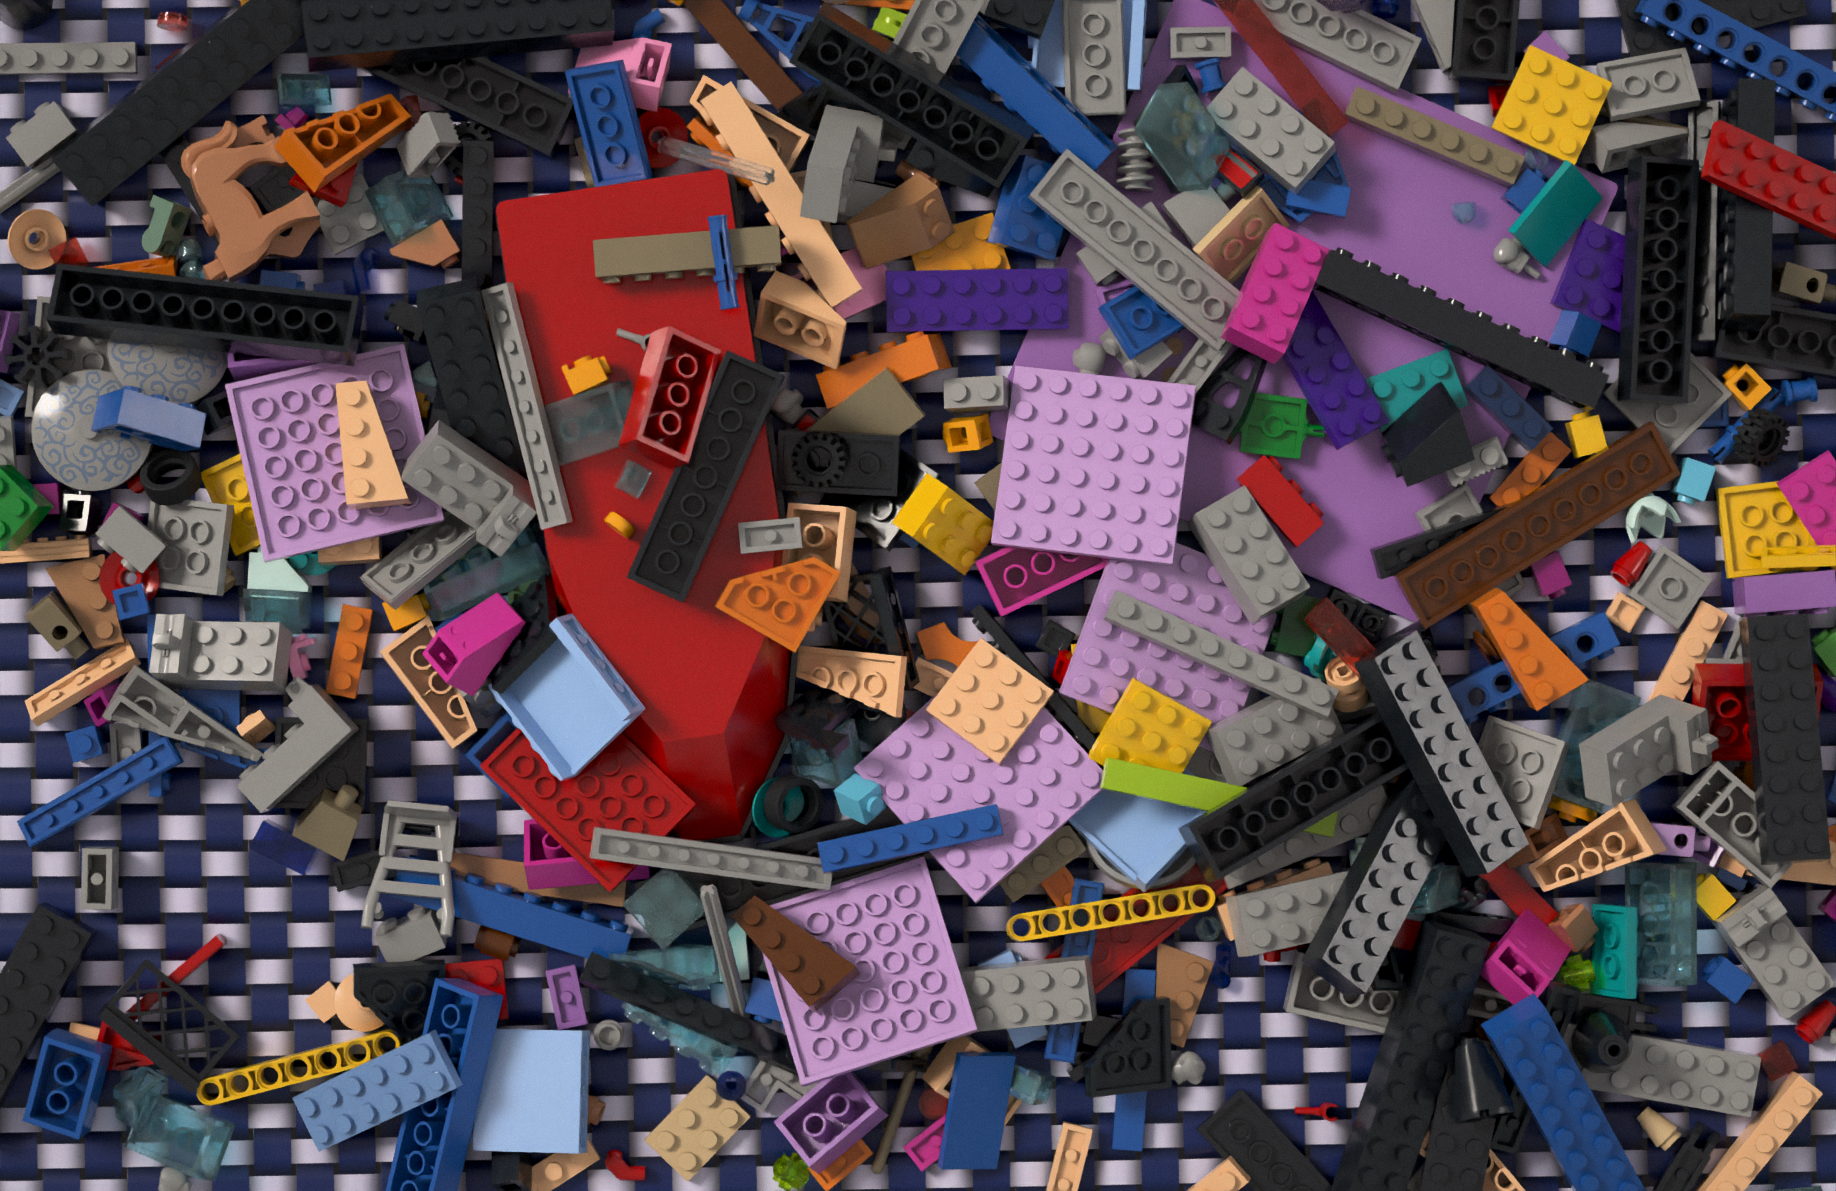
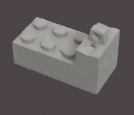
(844, 150)
(471, 486)
(220, 654)
(1645, 747)
(304, 750)
(1728, 816)
(1773, 951)

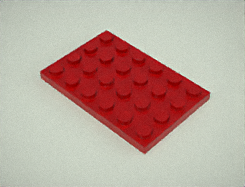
(612, 792)

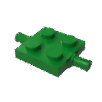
(1277, 427)

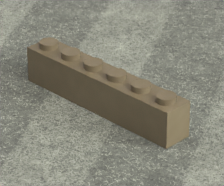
(1433, 137)
(683, 253)

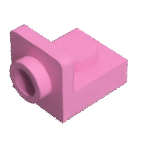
(298, 662)

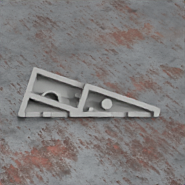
(155, 707)

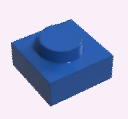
(131, 601)

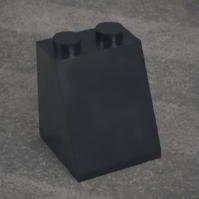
(1427, 438)

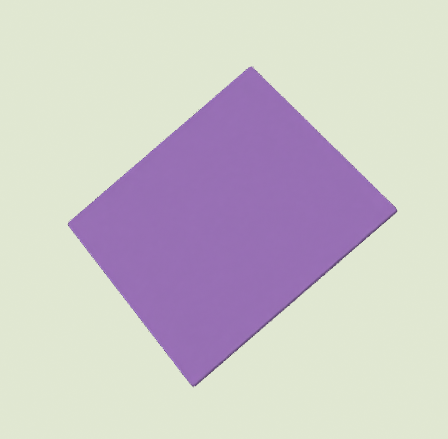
(1394, 219)

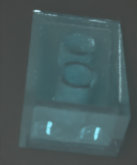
(589, 421)
(687, 965)
(183, 1138)

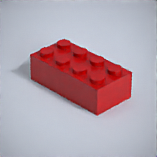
(669, 397)

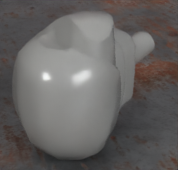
(1511, 255)
(1089, 358)
(788, 406)
(1188, 1068)
(173, 1180)

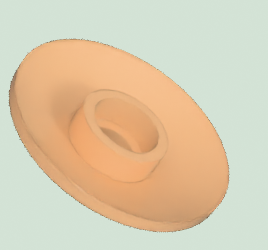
(49, 234)
(350, 1009)

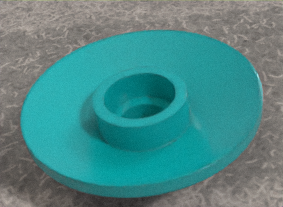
(792, 808)

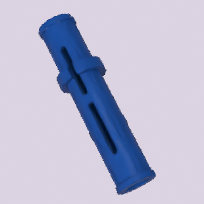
(729, 298)
(1726, 441)

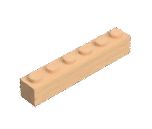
(49, 550)

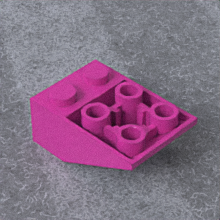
(474, 643)
(1524, 959)

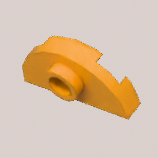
(1571, 811)

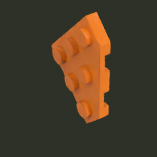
(780, 599)

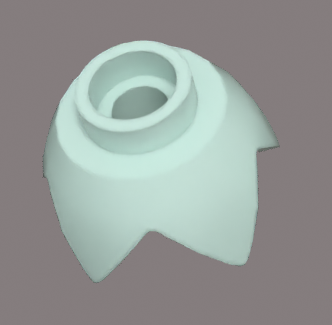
(1649, 514)

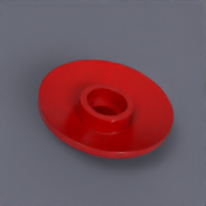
(666, 124)
(114, 576)

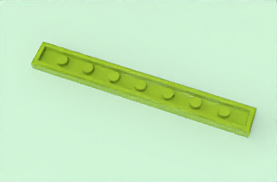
(1182, 789)

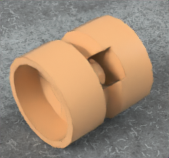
(1352, 691)

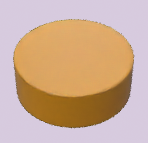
(619, 524)

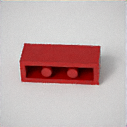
(1281, 500)

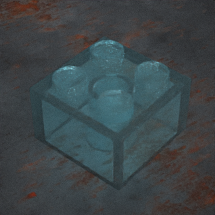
(665, 906)

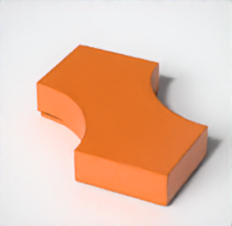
(940, 643)

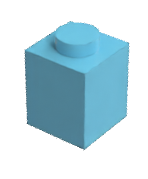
(1693, 481)
(860, 799)

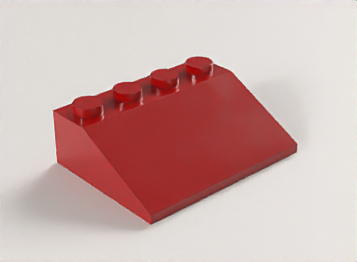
(1723, 694)

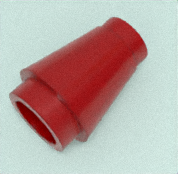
(1631, 564)
(1815, 1023)

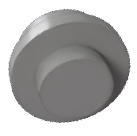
(608, 1034)

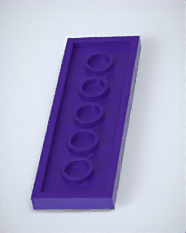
(977, 300)
(1331, 378)

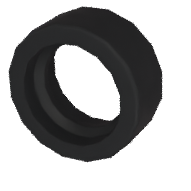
(173, 492)
(812, 803)

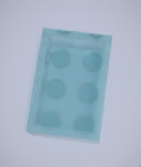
(1183, 136)

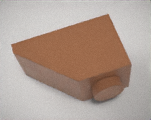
(430, 247)
(1540, 841)
(1574, 927)

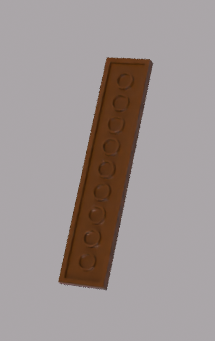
(1537, 525)

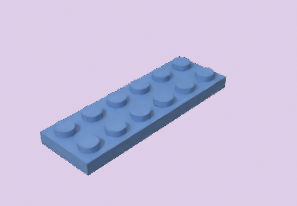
(377, 1090)

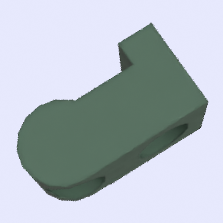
(165, 227)

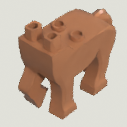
(230, 209)

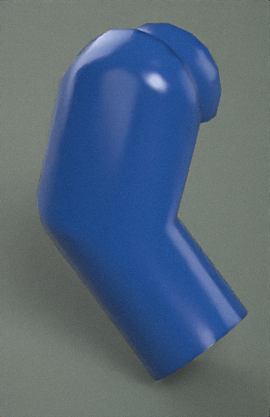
(644, 25)

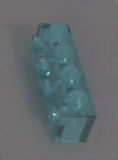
(711, 1054)

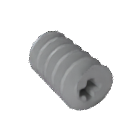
(1134, 161)

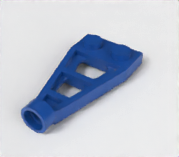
(765, 20)

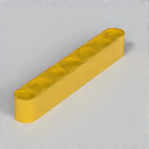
(1125, 912)
(286, 1073)

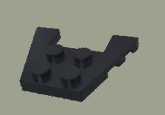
(817, 716)

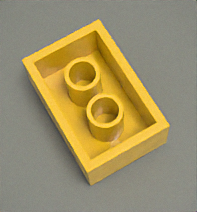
(945, 524)

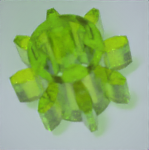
(1577, 972)
(791, 1172)

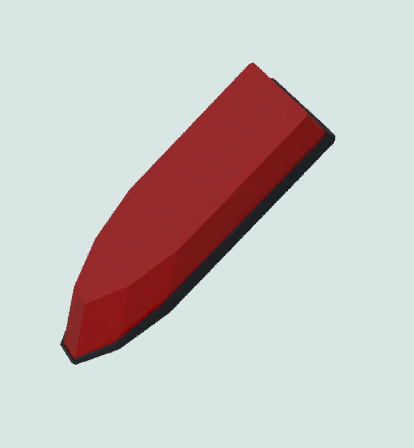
(696, 670)

